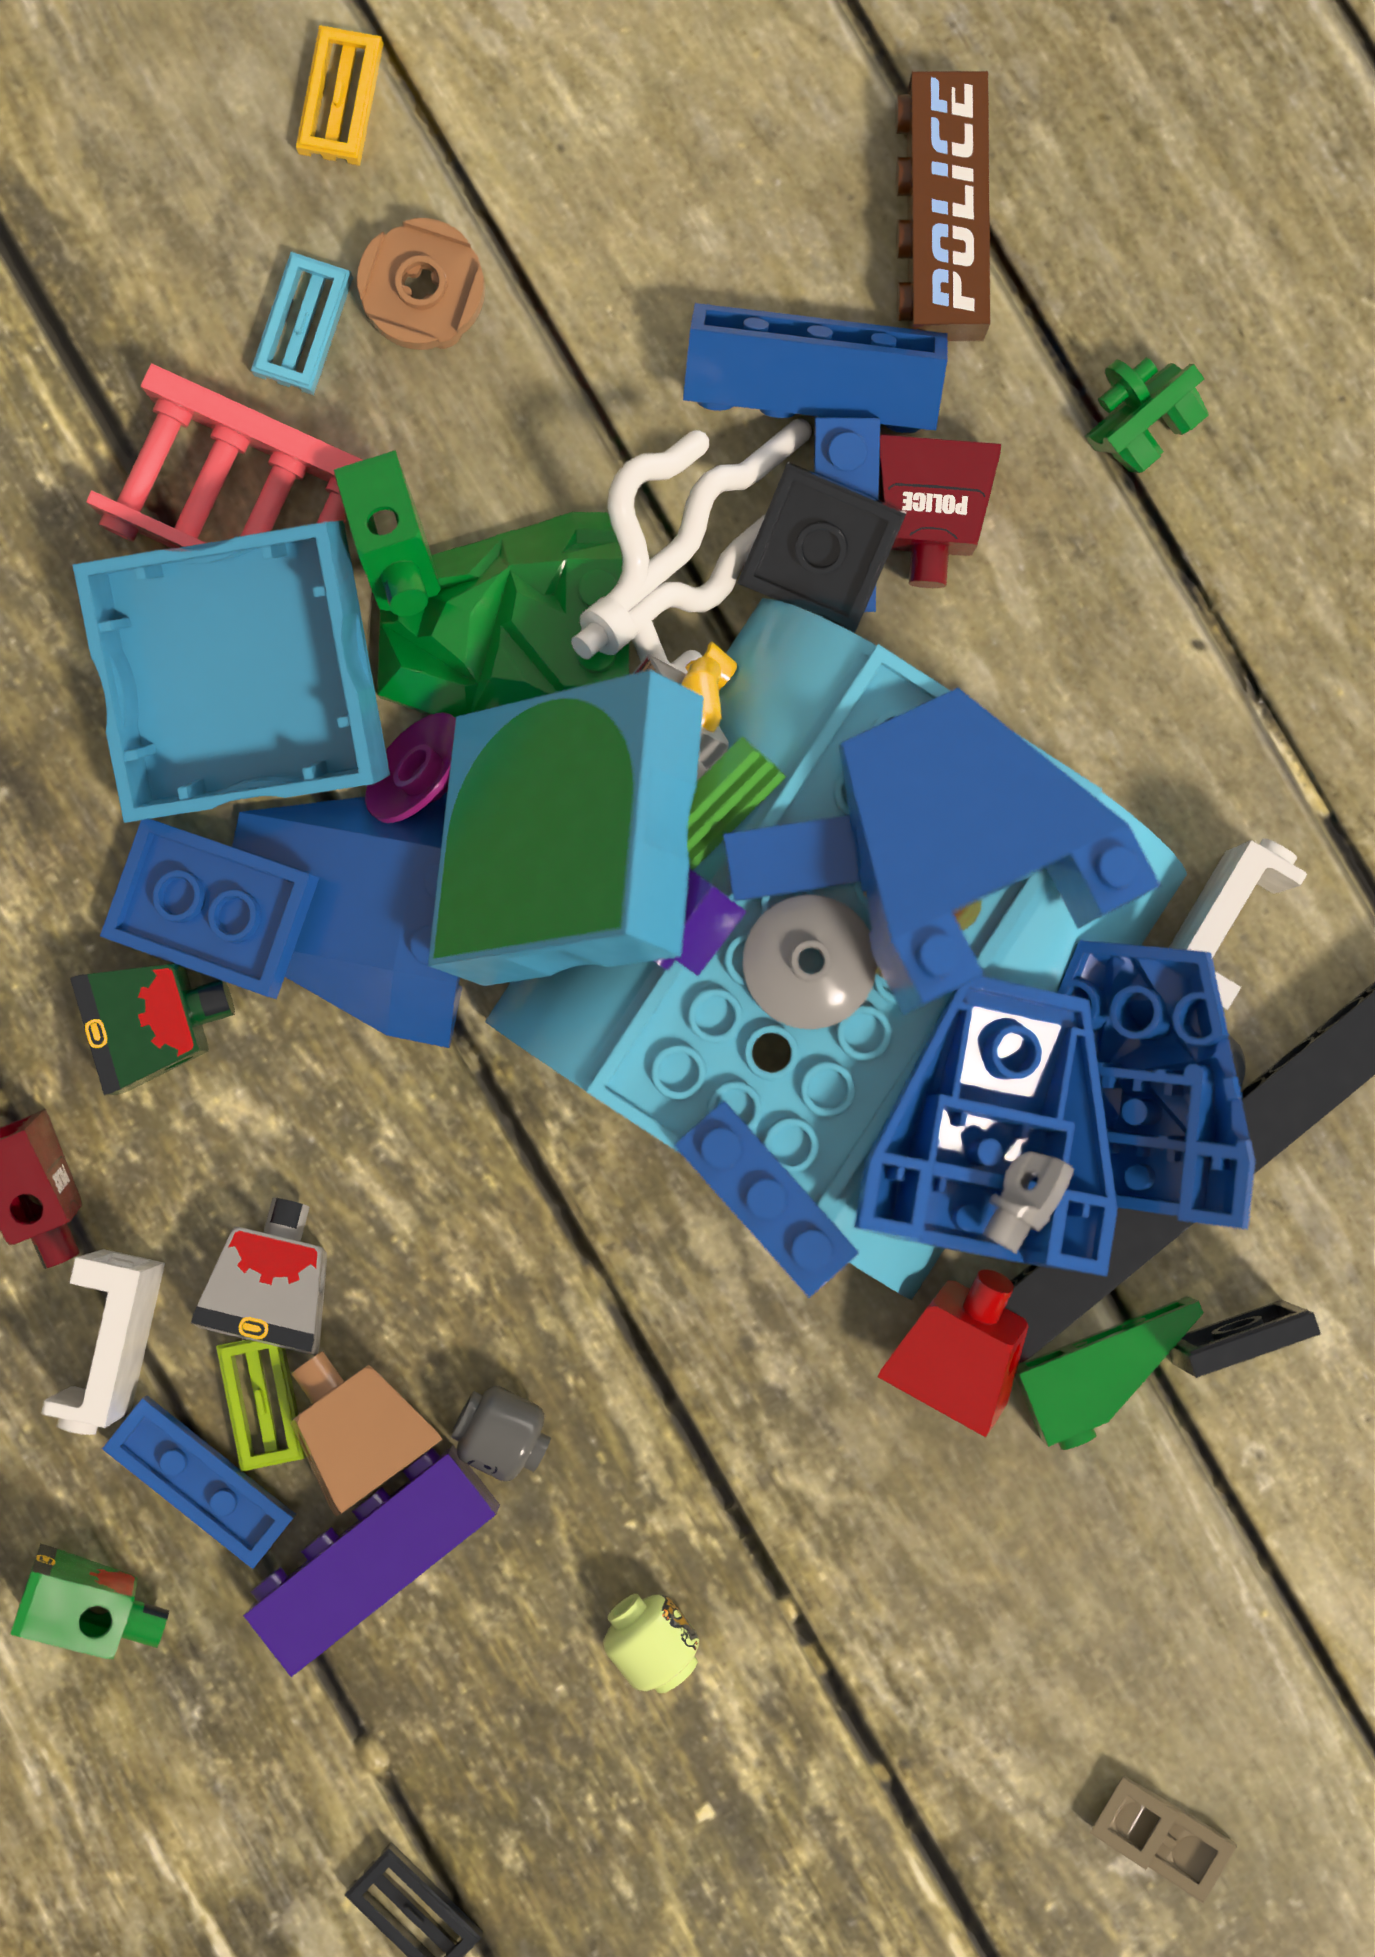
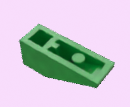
(1095, 1376)

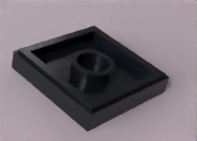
(821, 546)
(1243, 1337)

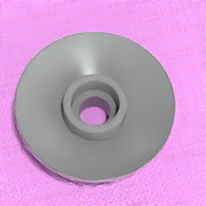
(774, 971)

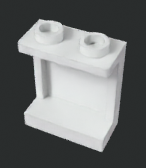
(1226, 893)
(121, 1341)

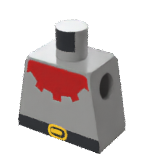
(268, 1284)

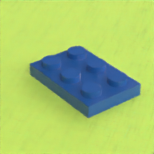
(209, 907)

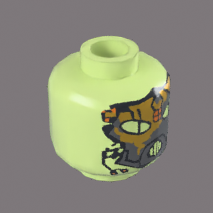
(651, 1643)

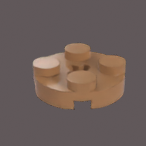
(403, 253)

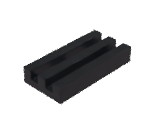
(420, 1884)

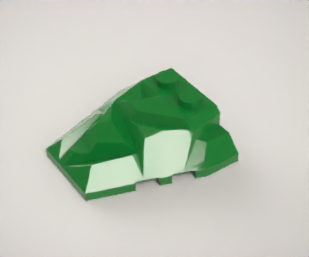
(505, 620)

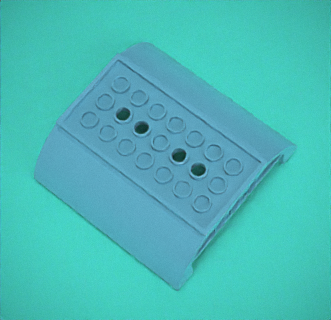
(681, 1043)

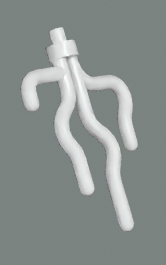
(641, 589)

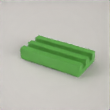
(728, 796)

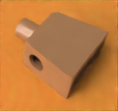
(356, 1431)

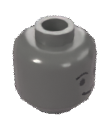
(500, 1433)

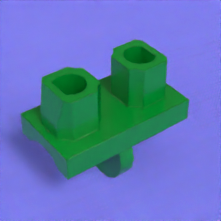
(1166, 395)

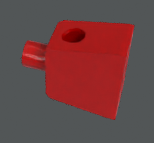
(962, 1352)

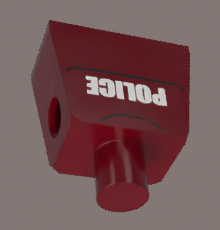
(945, 499)
(36, 1166)

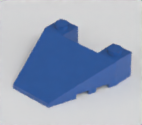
(957, 811)

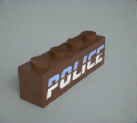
(945, 204)

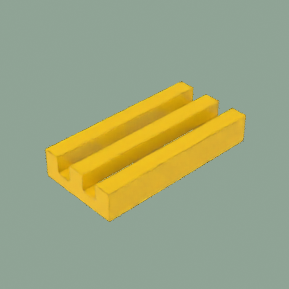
(330, 147)

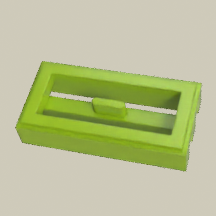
(237, 1410)

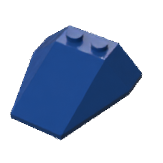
(369, 913)
(994, 1081)

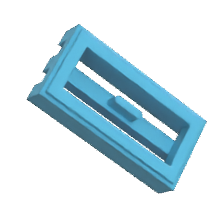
(286, 373)

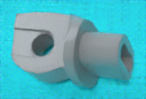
(1024, 1208)

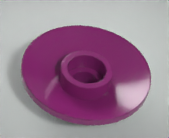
(418, 769)

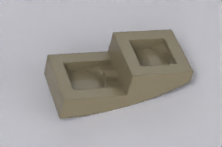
(1163, 1838)

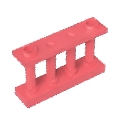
(234, 430)

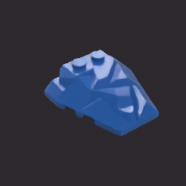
(1166, 1081)

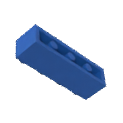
(815, 367)

